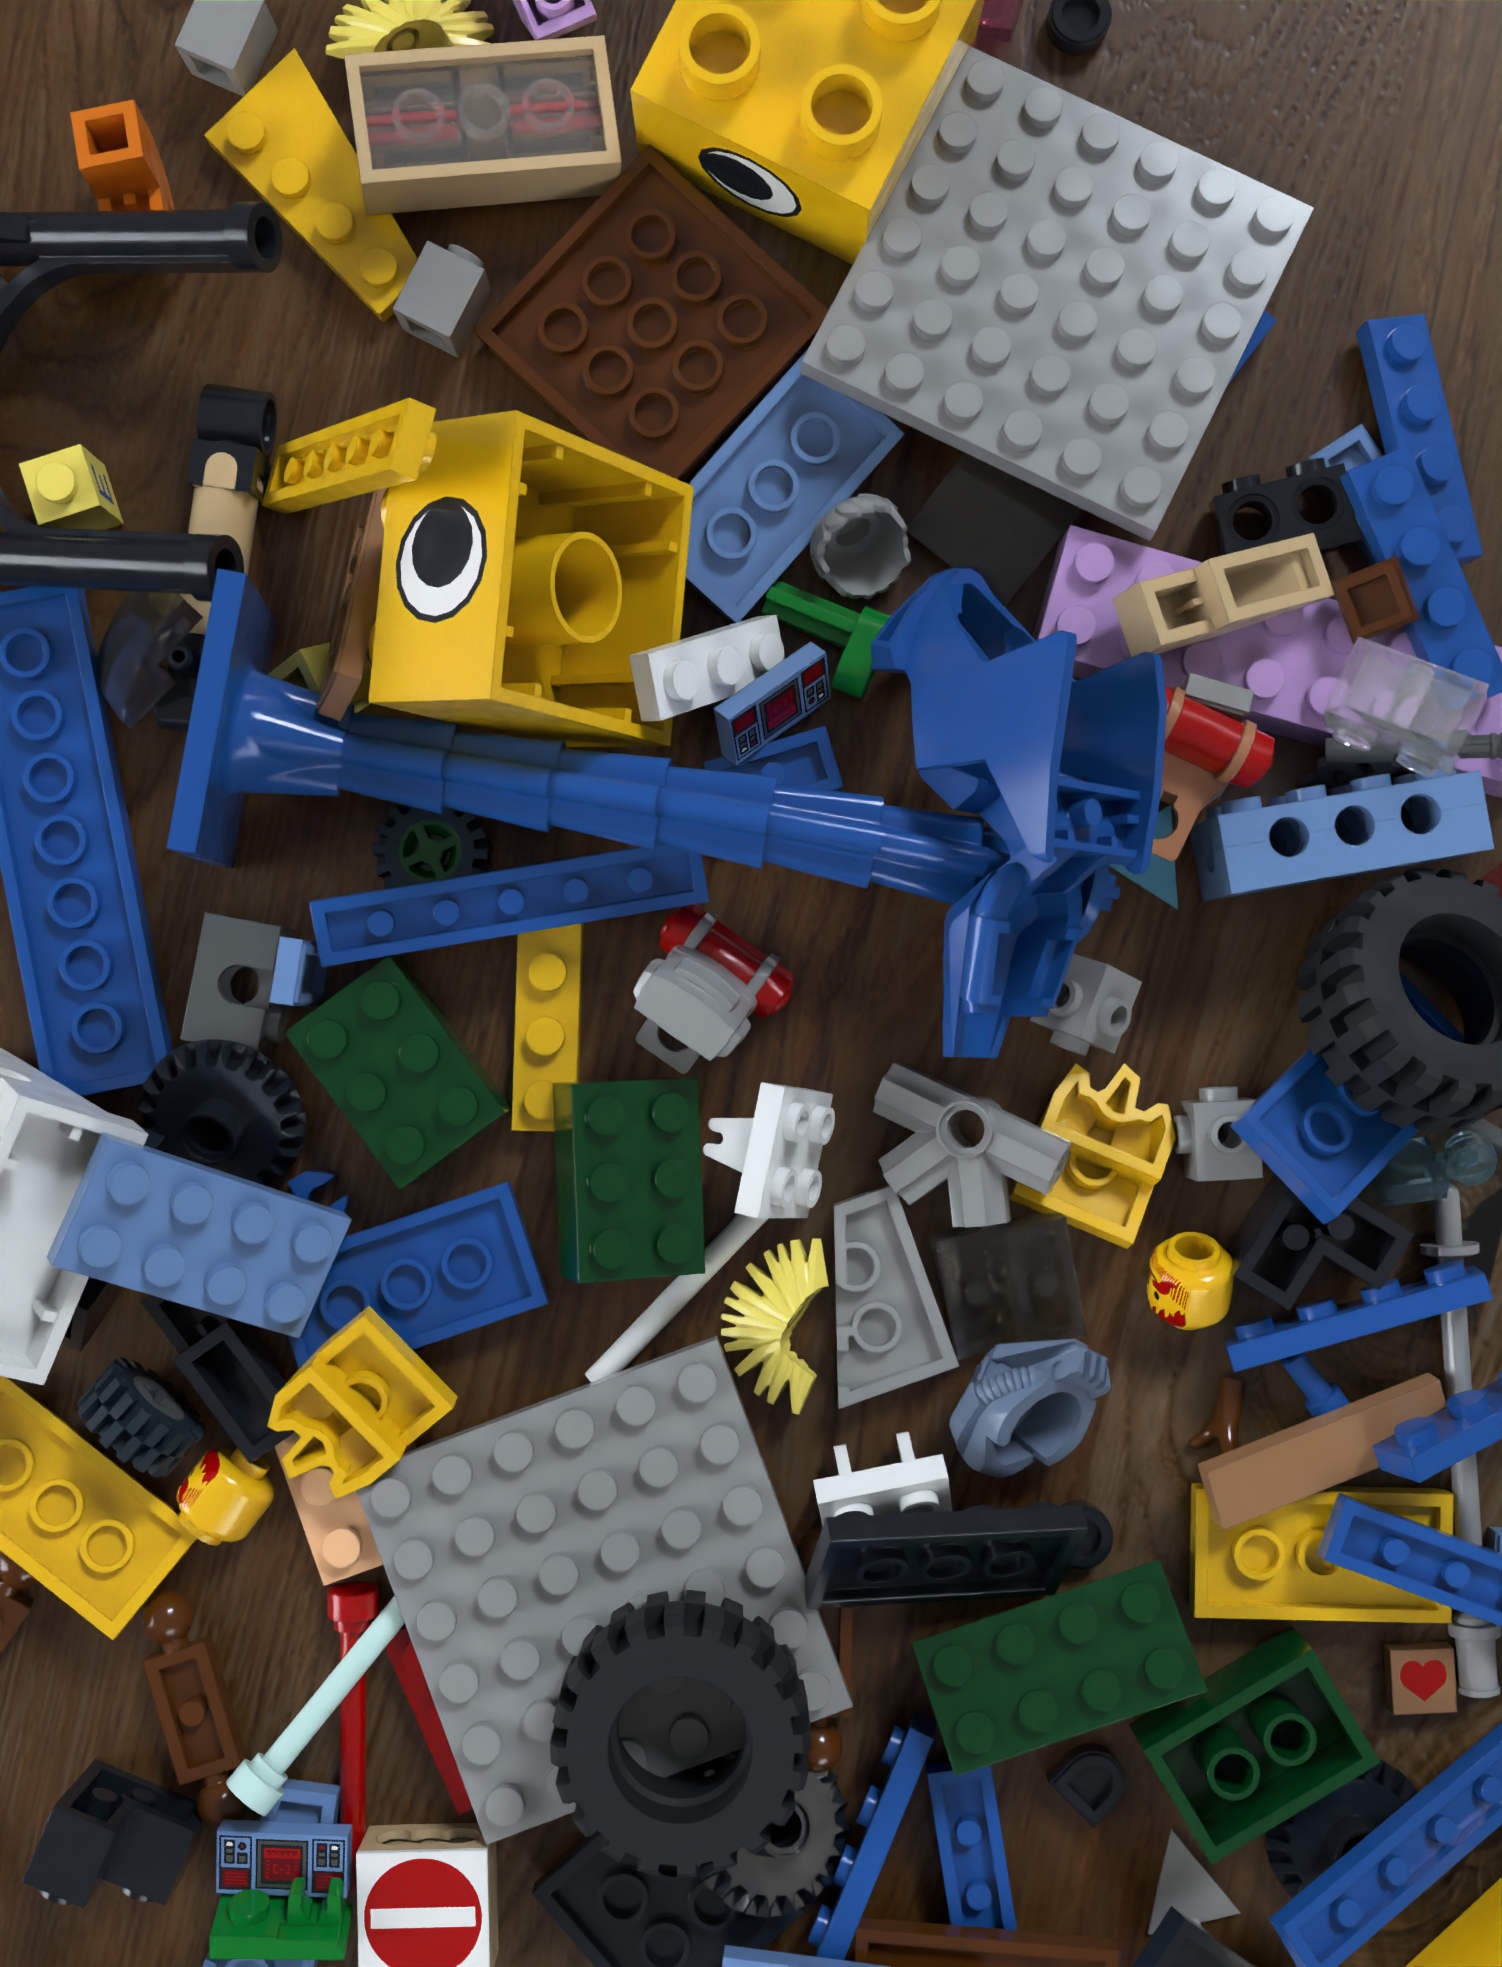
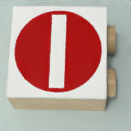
(427, 1896)

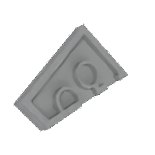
(884, 1302)

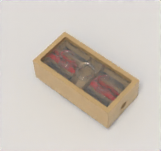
(483, 124)

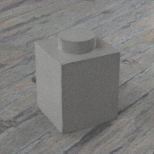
(227, 42)
(444, 297)

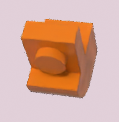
(120, 158)

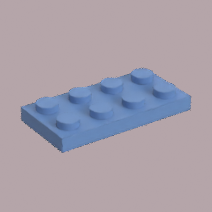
(773, 483)
(198, 1236)

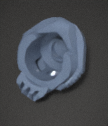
(1028, 1404)

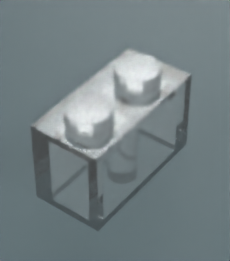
(1404, 707)

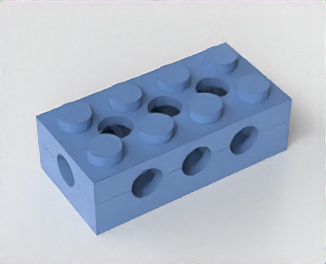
(1342, 835)

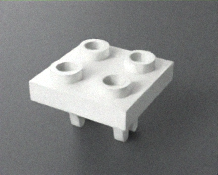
(777, 1150)
(887, 1487)

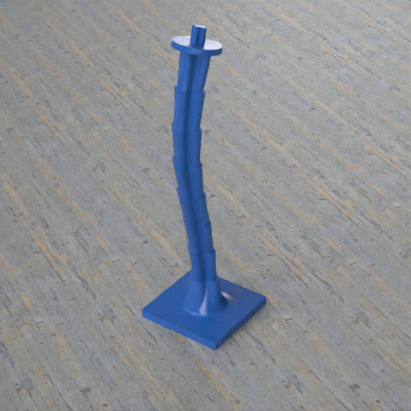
(269, 739)

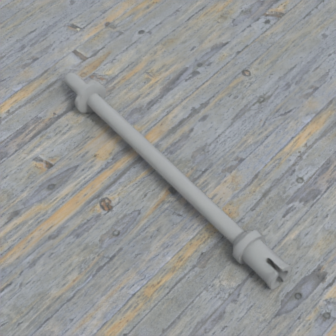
(1472, 1635)

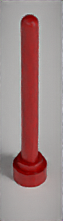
(352, 1609)

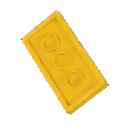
(80, 1516)
(1274, 1569)

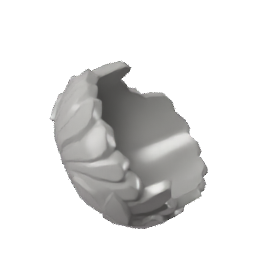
(860, 546)

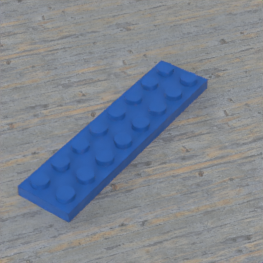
(72, 854)

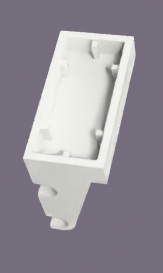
(43, 1155)

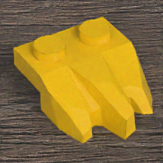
(1113, 1155)
(358, 1404)

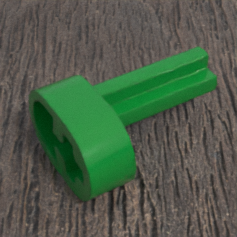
(834, 625)

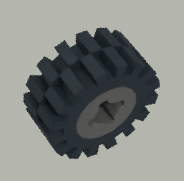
(141, 1417)

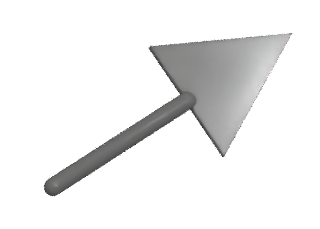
(1187, 1888)

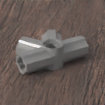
(941, 1153)

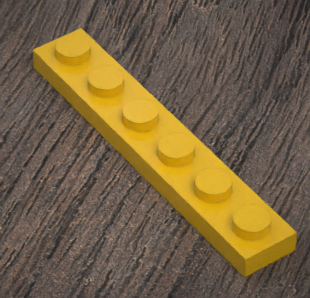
(353, 457)

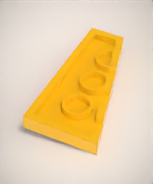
(307, 170)

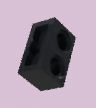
(1279, 506)

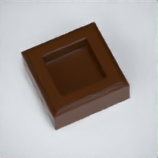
(1376, 600)

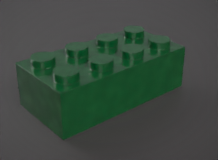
(1058, 1667)

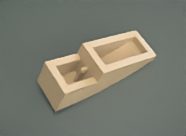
(1222, 595)

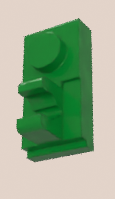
(282, 1926)

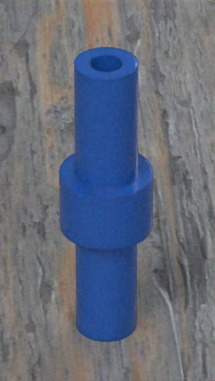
(1320, 1395)

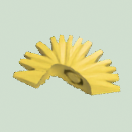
(406, 26)
(773, 1315)

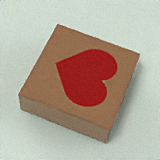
(1420, 1678)

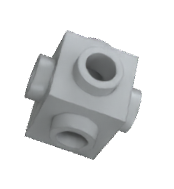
(1091, 1007)
(1197, 1137)

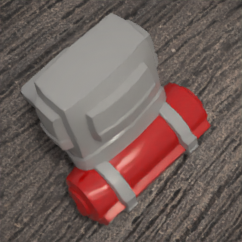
(705, 989)

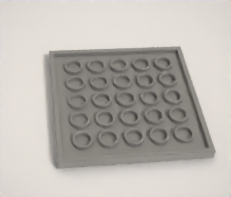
(1057, 292)
(552, 1521)

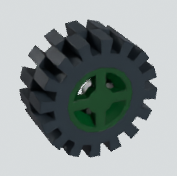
(407, 843)

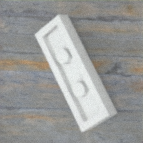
(704, 667)

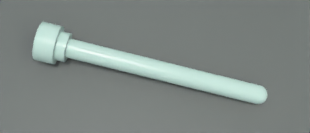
(260, 1780)

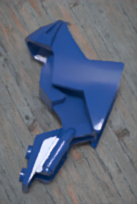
(1015, 742)

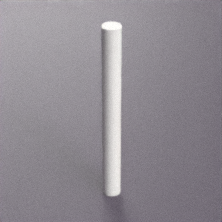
(674, 1298)

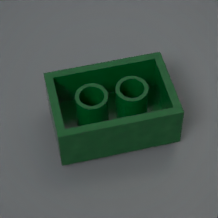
(398, 1070)
(628, 1179)
(1254, 1744)

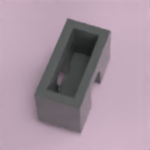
(212, 1004)

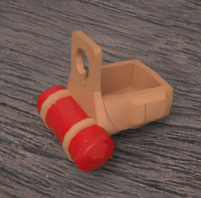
(1201, 759)

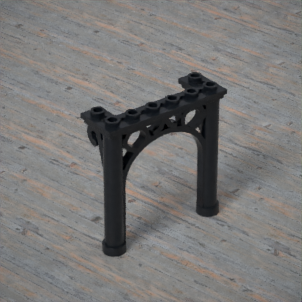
(79, 243)

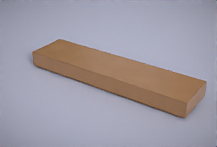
(354, 614)
(1312, 1452)

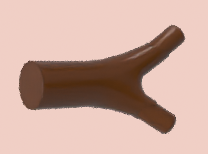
(1226, 1417)

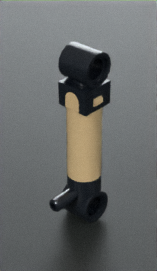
(229, 485)

